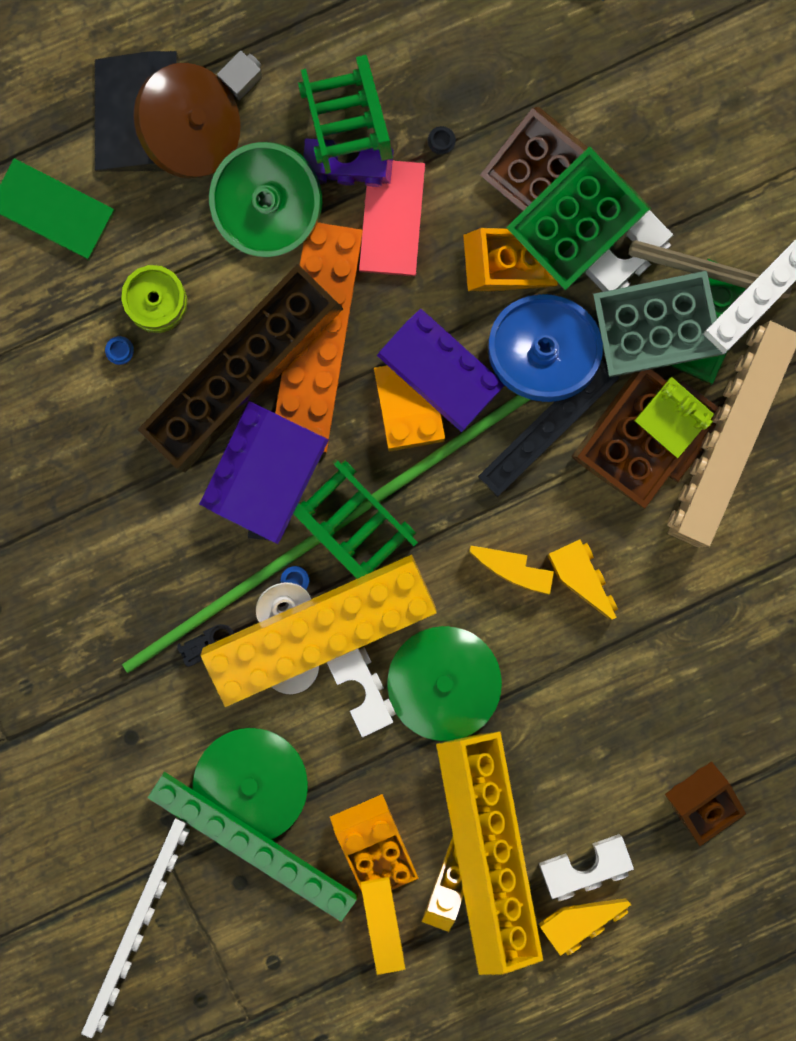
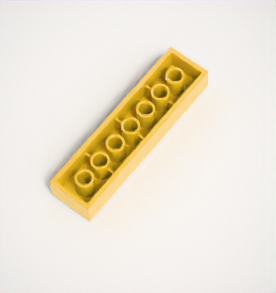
(318, 630)
(489, 853)

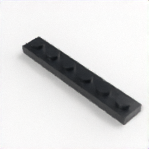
(543, 433)

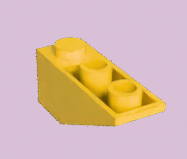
(576, 572)
(446, 893)
(576, 922)

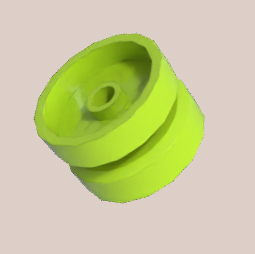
(140, 290)

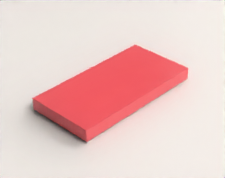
(393, 222)

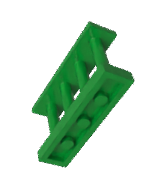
(371, 119)
(325, 530)

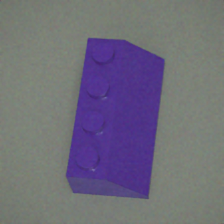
(441, 370)

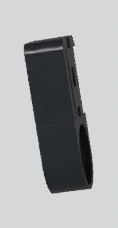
(192, 649)

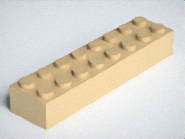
(734, 434)

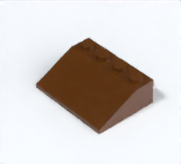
(532, 158)
(622, 450)

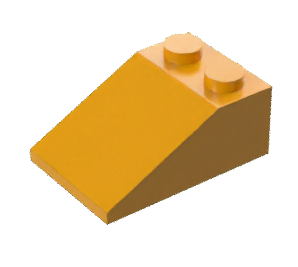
(501, 262)
(405, 413)

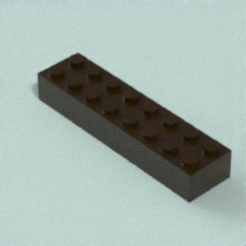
(240, 369)

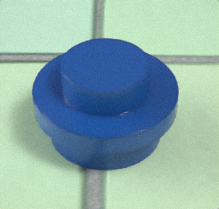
(119, 350)
(295, 575)

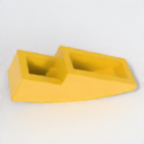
(512, 569)
(383, 925)

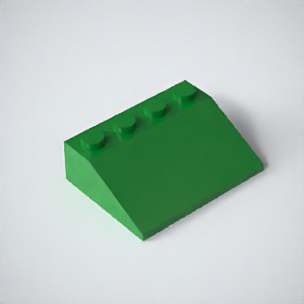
(578, 218)

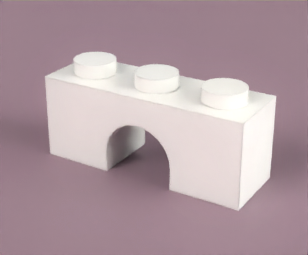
(612, 273)
(373, 712)
(611, 862)

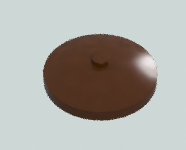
(186, 120)

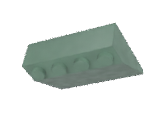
(656, 323)

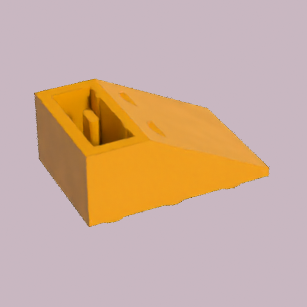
(373, 843)

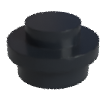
(441, 140)

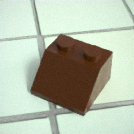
(705, 803)

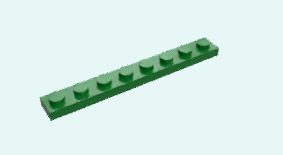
(252, 846)

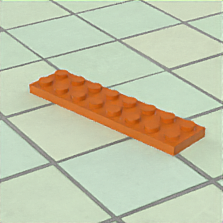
(312, 379)

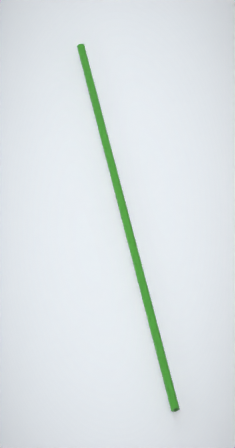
(312, 541)

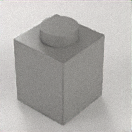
(241, 74)

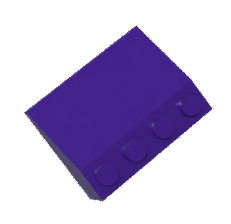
(263, 472)

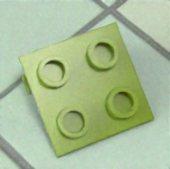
(674, 417)

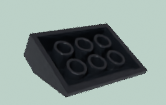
(116, 91)

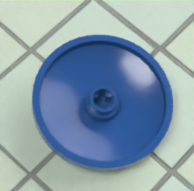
(545, 348)

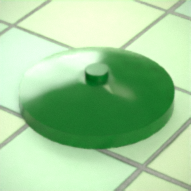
(265, 199)
(444, 683)
(254, 779)

